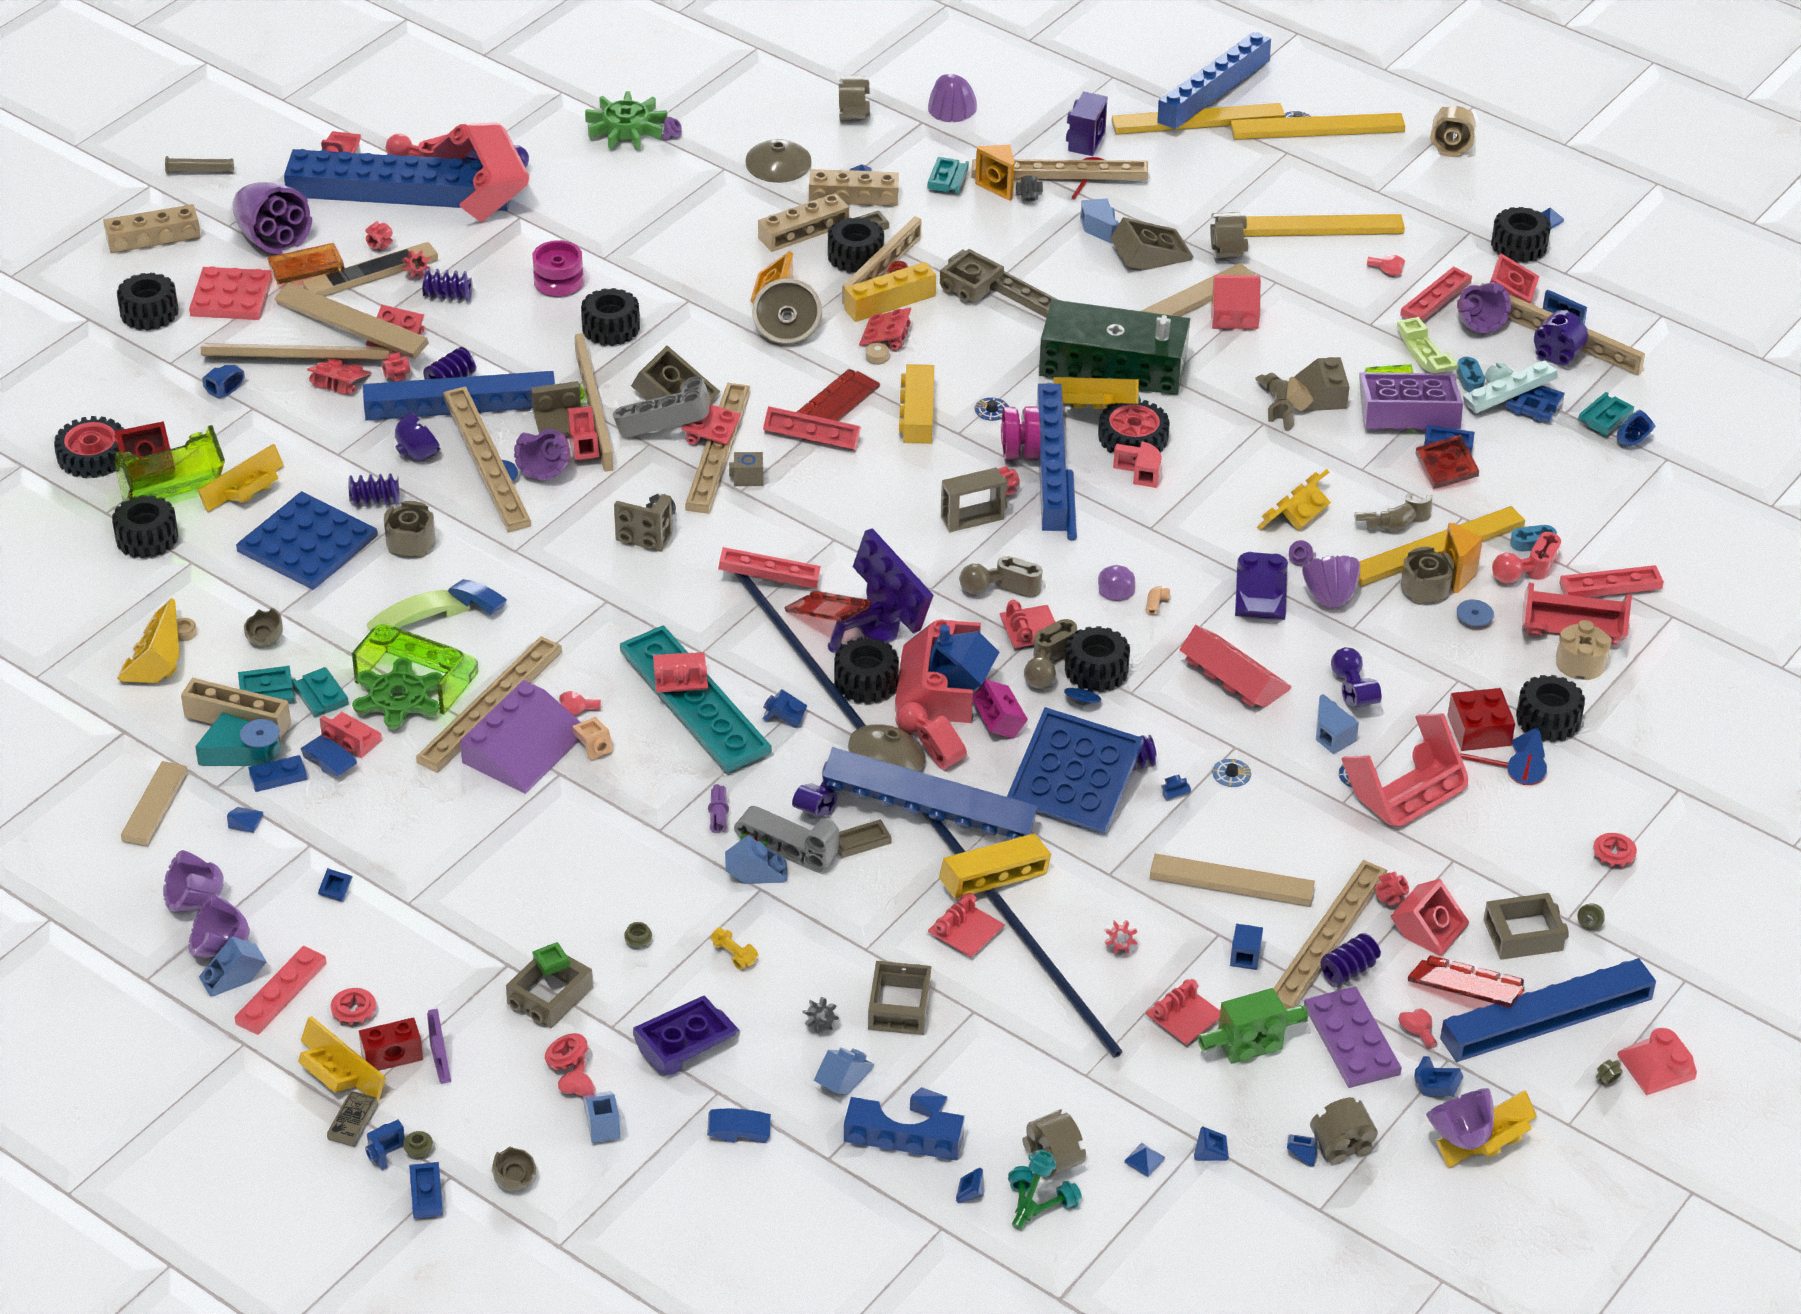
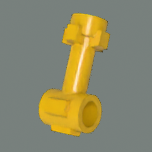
(742, 957)

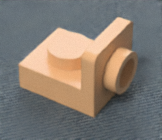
(594, 737)

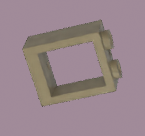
(978, 514)
(1528, 943)
(579, 982)
(898, 1017)

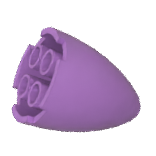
(274, 212)

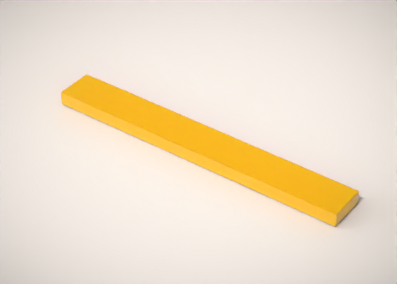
(1205, 118)
(1317, 126)
(1324, 225)
(1392, 561)

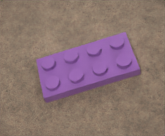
(1352, 1037)

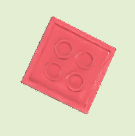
(230, 293)

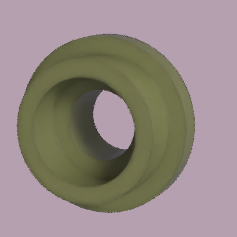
(1595, 912)
(638, 934)
(1609, 1071)
(418, 1144)

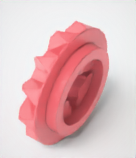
(1625, 849)
(345, 999)
(558, 1052)

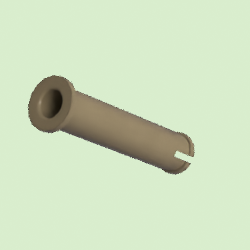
(198, 165)

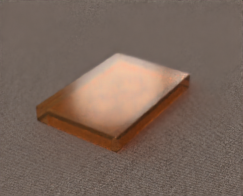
(305, 263)

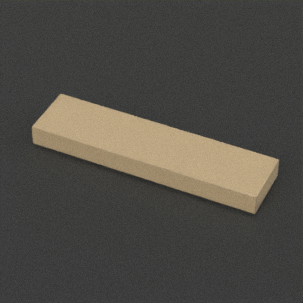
(154, 803)

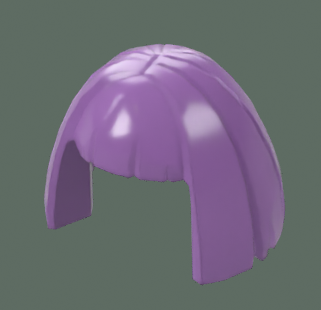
(952, 99)
(1484, 307)
(542, 454)
(1332, 579)
(190, 882)
(215, 926)
(1465, 1120)

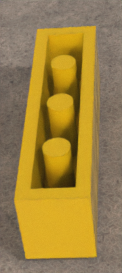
(890, 291)
(918, 395)
(995, 865)

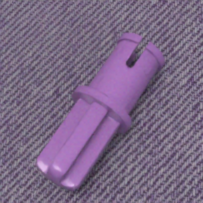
(718, 808)

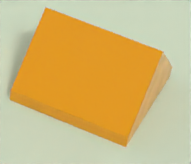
(995, 169)
(779, 269)
(1465, 551)

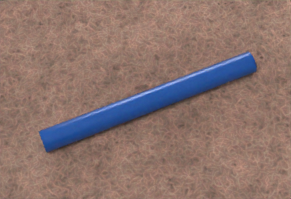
(1071, 514)

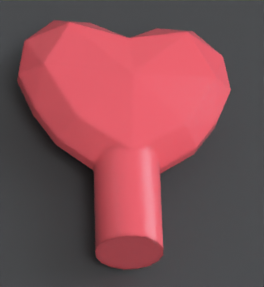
(1390, 265)
(577, 703)
(1419, 1023)
(576, 1081)

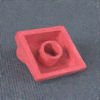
(1515, 278)
(1659, 1061)

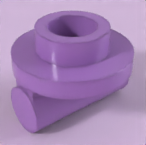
(671, 128)
(1301, 552)

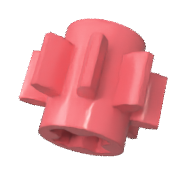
(379, 235)
(422, 262)
(396, 367)
(1012, 479)
(1392, 888)
(1128, 938)

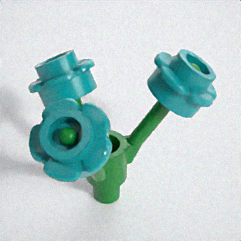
(1023, 1180)

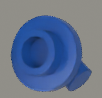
(1175, 787)

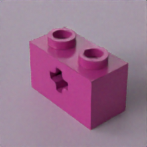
(999, 708)

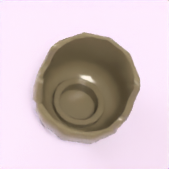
(264, 627)
(513, 1169)

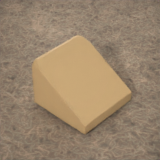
(1298, 394)

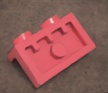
(350, 733)

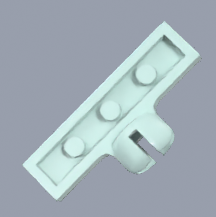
(1506, 384)

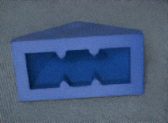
(1555, 302)

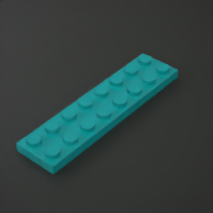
(707, 712)

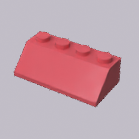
(1233, 667)

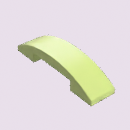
(1421, 347)
(418, 608)

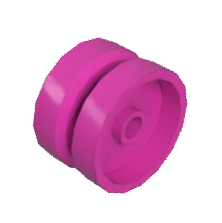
(558, 268)
(1017, 433)

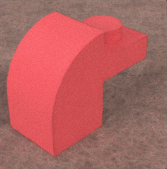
(582, 433)
(1142, 460)

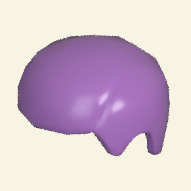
(1116, 582)

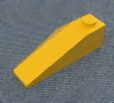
(157, 649)

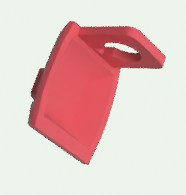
(341, 142)

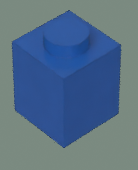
(1246, 946)

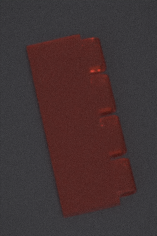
(841, 396)
(828, 606)
(1462, 980)

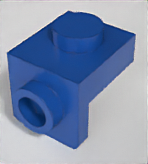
(785, 707)
(1437, 1080)
(383, 1141)

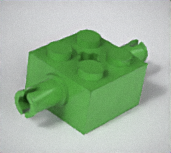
(1252, 1026)

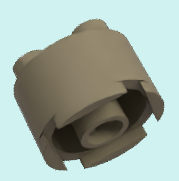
(852, 97)
(1228, 234)
(409, 529)
(1427, 575)
(1344, 1130)
(1057, 1135)

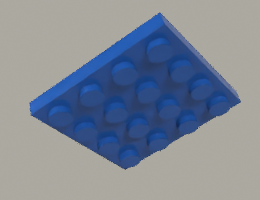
(307, 540)
(1076, 769)

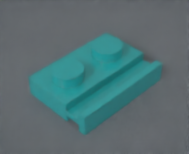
(947, 175)
(1606, 413)
(270, 682)
(320, 692)

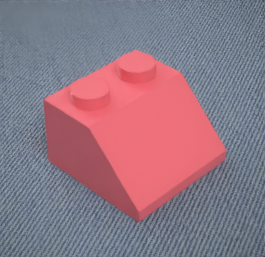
(1236, 302)
(1430, 917)

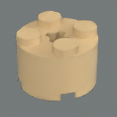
(1453, 130)
(1583, 650)

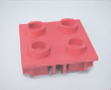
(403, 318)
(887, 326)
(336, 376)
(716, 426)
(1025, 623)
(680, 672)
(966, 926)
(1184, 1012)

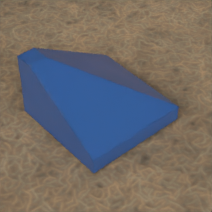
(1529, 741)
(244, 819)
(335, 884)
(927, 1102)
(1211, 1146)
(1303, 1147)

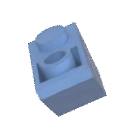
(1098, 218)
(1334, 726)
(755, 863)
(232, 966)
(843, 1070)
(602, 1116)

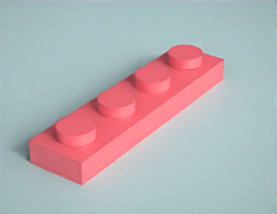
(1436, 294)
(811, 428)
(769, 567)
(1612, 581)
(280, 990)

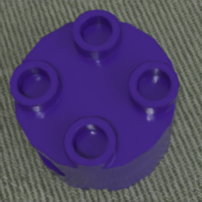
(1560, 337)

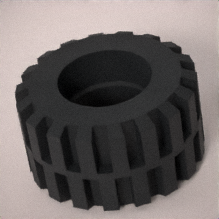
(1521, 234)
(853, 243)
(147, 301)
(610, 316)
(145, 526)
(1097, 659)
(866, 670)
(1551, 706)

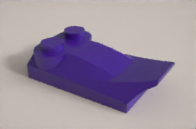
(1261, 585)
(682, 1034)

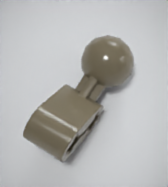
(1011, 574)
(1048, 647)

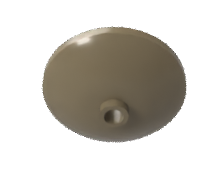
(778, 160)
(787, 298)
(887, 745)

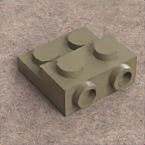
(970, 275)

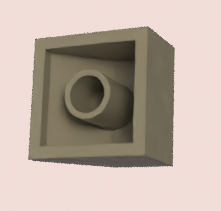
(1326, 383)

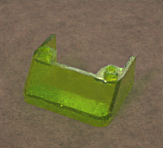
(171, 470)
(457, 665)

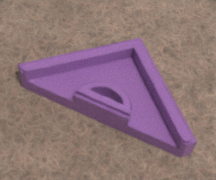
(437, 1046)

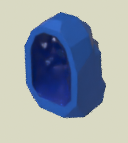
(223, 380)
(1635, 428)

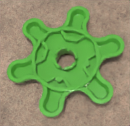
(396, 682)

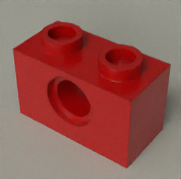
(391, 1044)

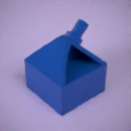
(962, 658)

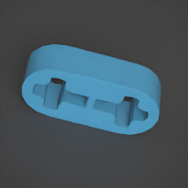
(1470, 374)
(1525, 538)

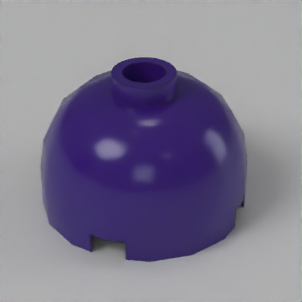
(415, 439)

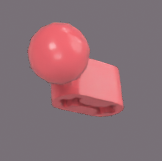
(402, 146)
(1509, 567)
(935, 734)

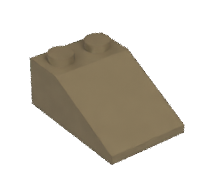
(1149, 245)
(666, 376)

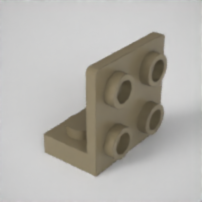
(551, 405)
(644, 525)

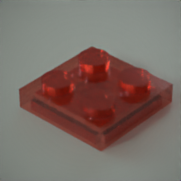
(1447, 462)

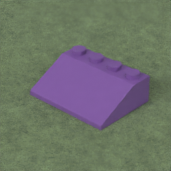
(1410, 400)
(520, 737)

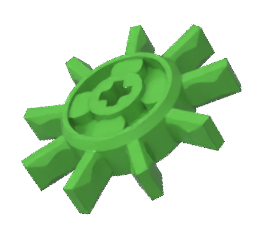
(625, 120)

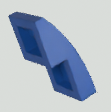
(485, 597)
(330, 755)
(731, 1123)

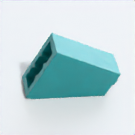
(224, 746)

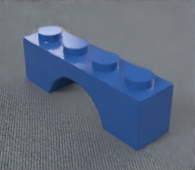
(935, 1137)

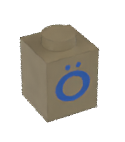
(747, 469)

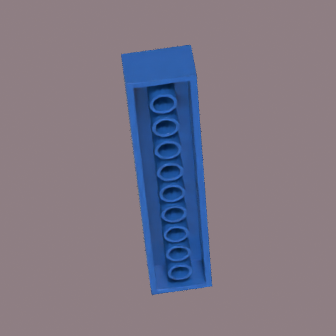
(382, 178)

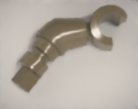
(1281, 407)
(1400, 516)

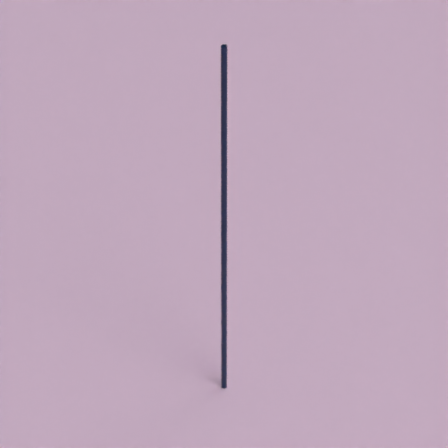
(939, 826)

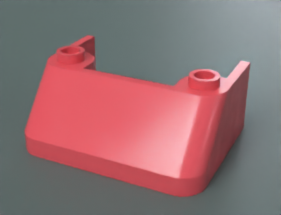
(502, 169)
(1555, 612)
(930, 688)
(1436, 777)

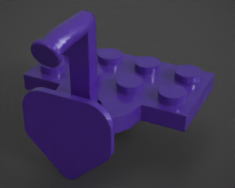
(892, 591)

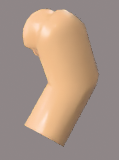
(1154, 597)

